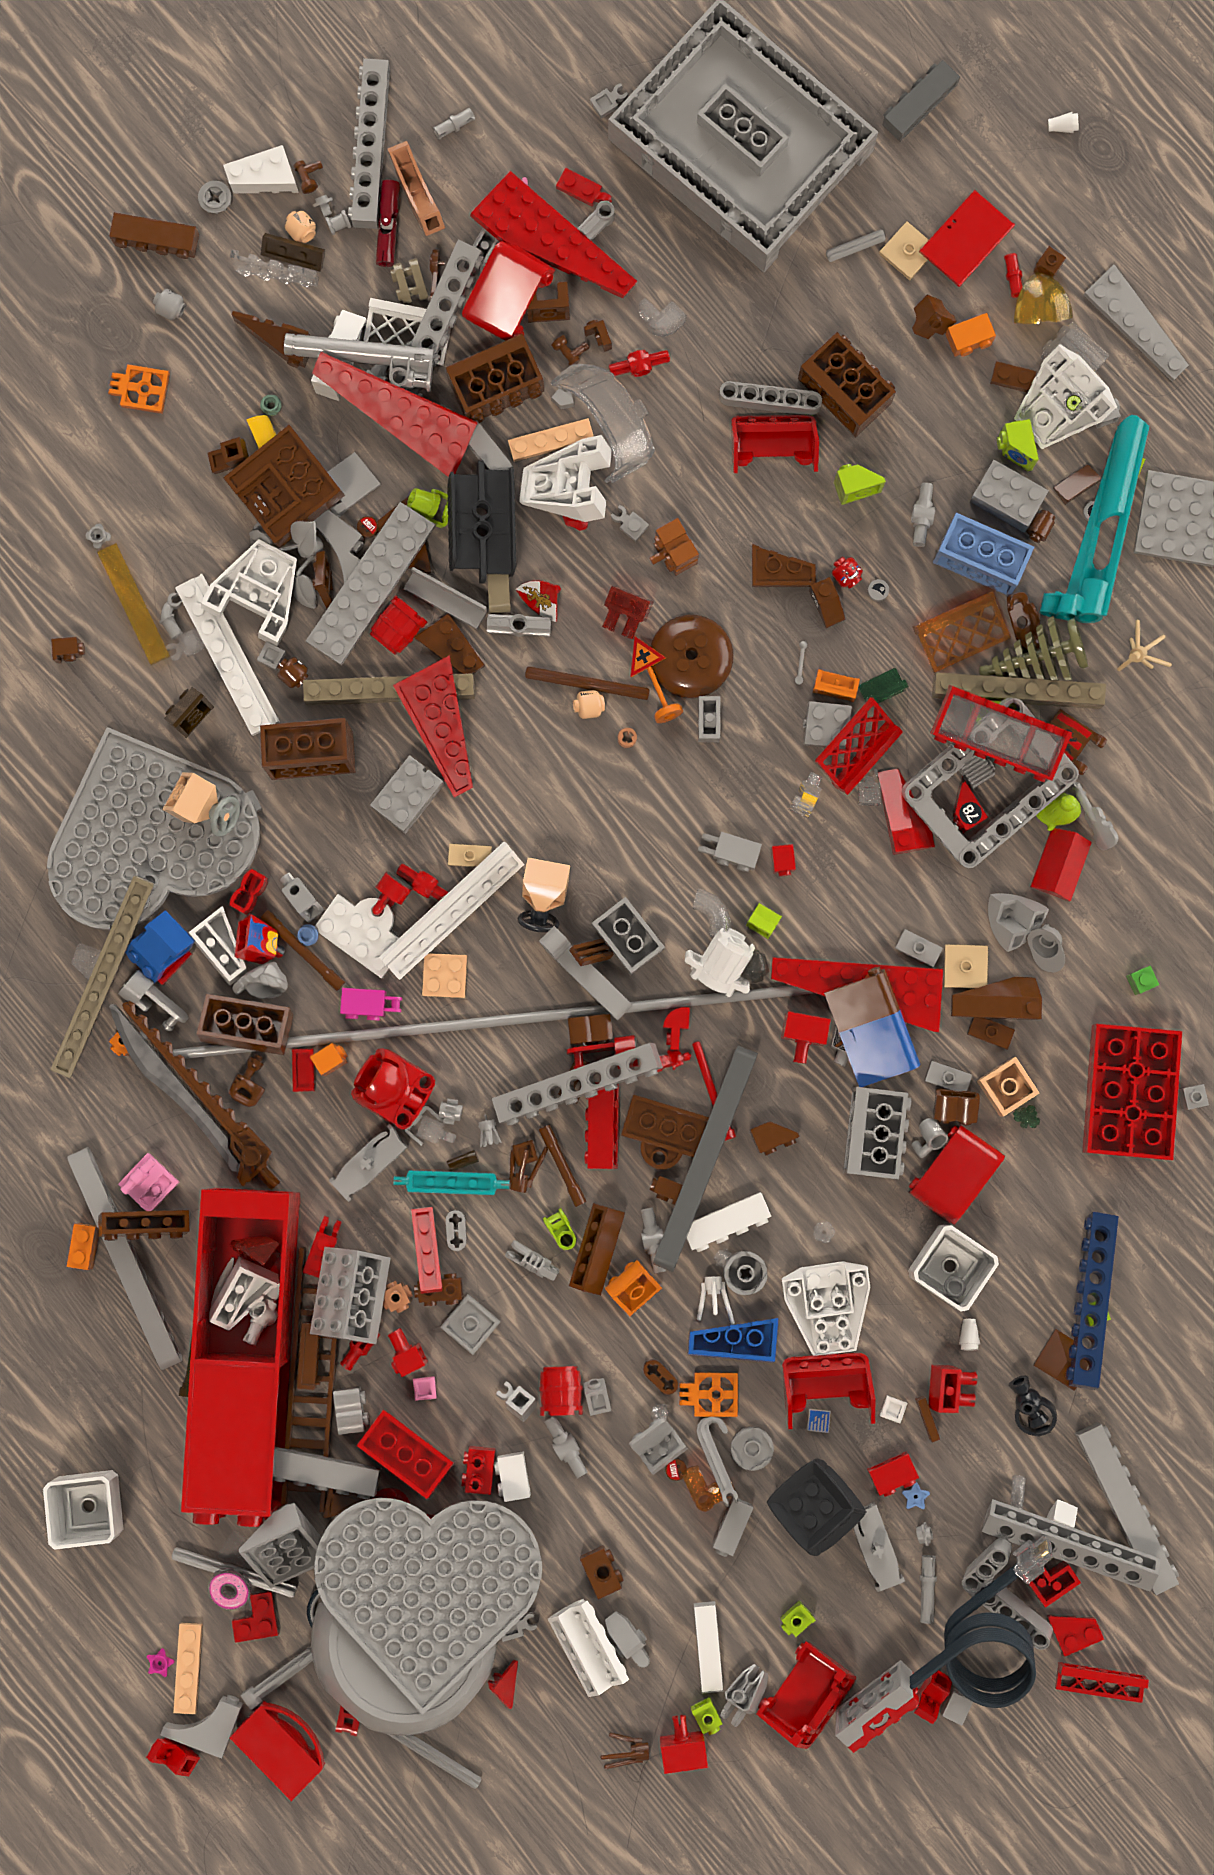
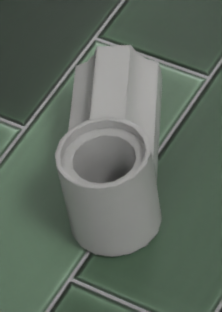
(595, 222)

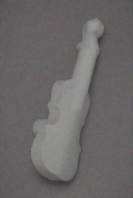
(1103, 830)

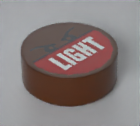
(367, 527)
(674, 1469)

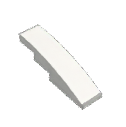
(708, 1647)

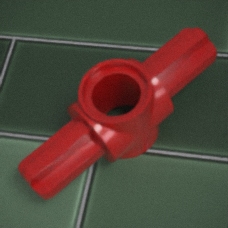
(639, 363)
(422, 882)

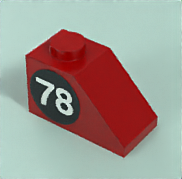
(967, 810)

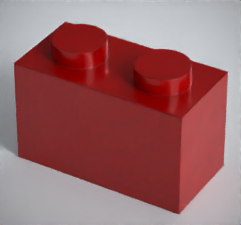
(893, 1474)

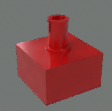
(805, 1031)
(684, 1749)

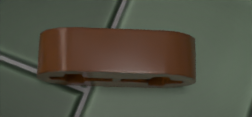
(657, 1380)

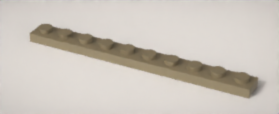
(102, 976)

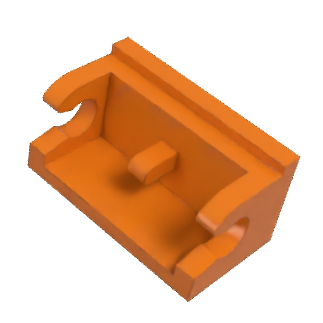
(836, 685)

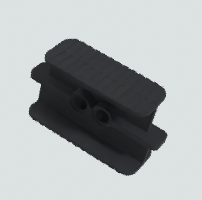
(495, 494)

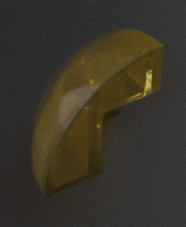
(1042, 300)

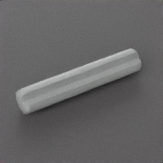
(855, 245)

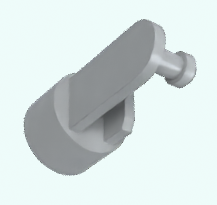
(139, 985)

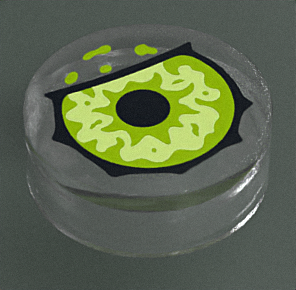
(1074, 402)

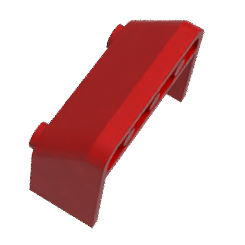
(774, 438)
(828, 1378)

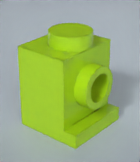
(799, 1611)
(707, 1708)

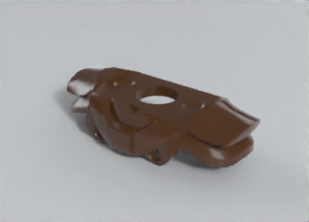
(1019, 606)

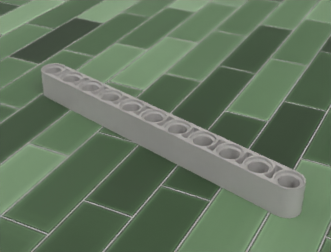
(126, 1262)

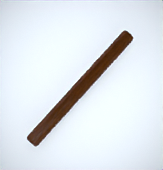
(587, 683)

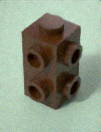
(450, 1293)

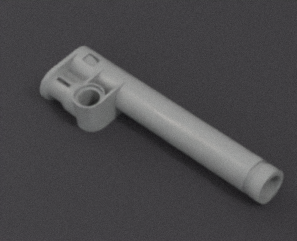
(412, 361)

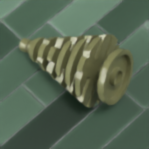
(1046, 653)

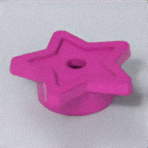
(155, 1667)

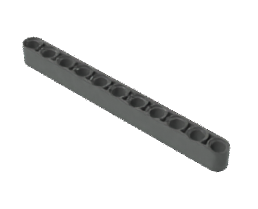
(705, 1159)

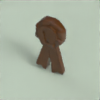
(435, 268)

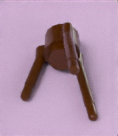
(520, 1181)
(638, 1752)

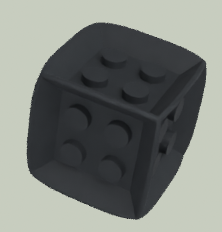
(816, 1507)

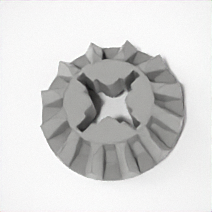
(216, 188)

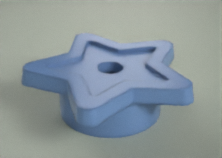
(911, 1501)

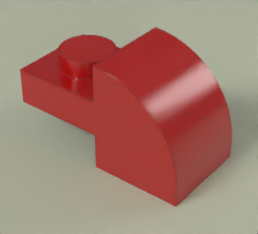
(675, 1021)

